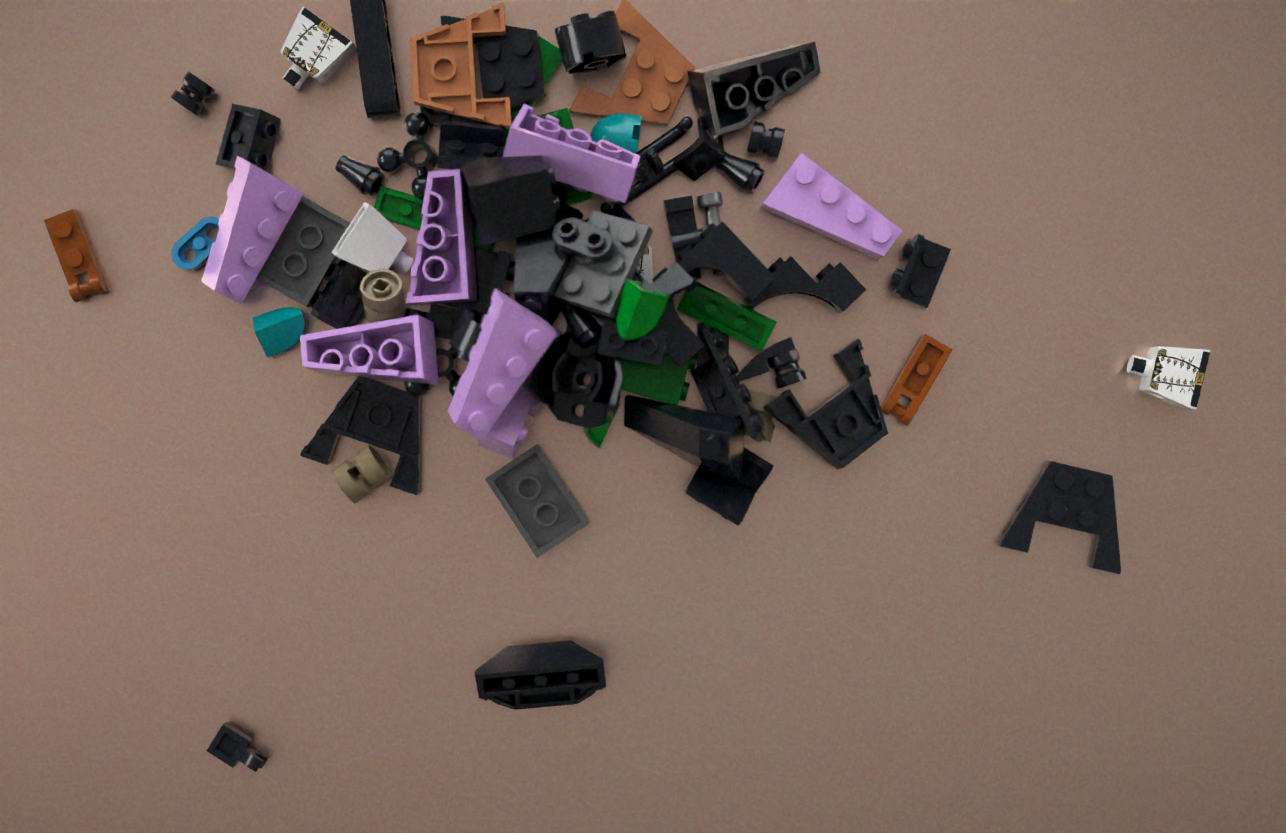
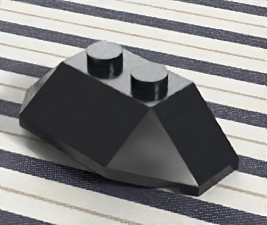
(540, 675)

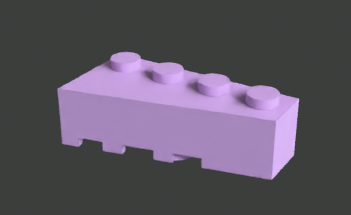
(573, 155)
(830, 209)
(248, 229)
(445, 248)
(380, 350)
(499, 363)
(510, 427)

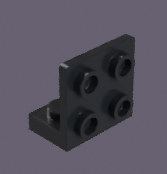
(729, 495)

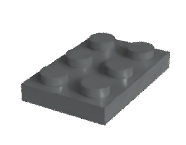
(303, 252)
(601, 285)
(537, 500)

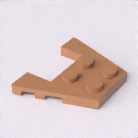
(446, 69)
(651, 79)

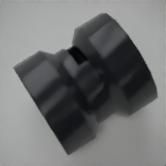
(196, 86)
(768, 141)
(785, 361)

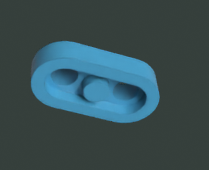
(197, 239)

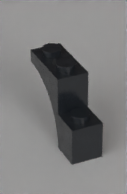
(835, 286)

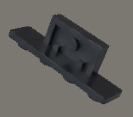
(721, 388)

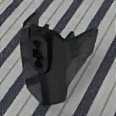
(560, 384)

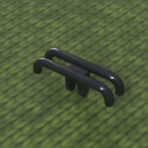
(650, 166)

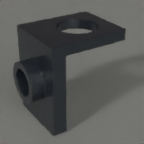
(701, 155)

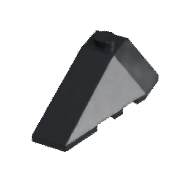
(744, 87)
(698, 436)

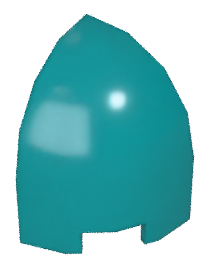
(619, 129)
(279, 329)

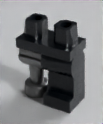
(683, 225)

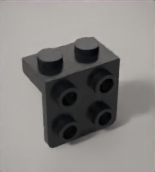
(492, 273)

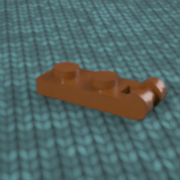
(75, 254)
(916, 378)

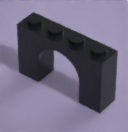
(718, 252)

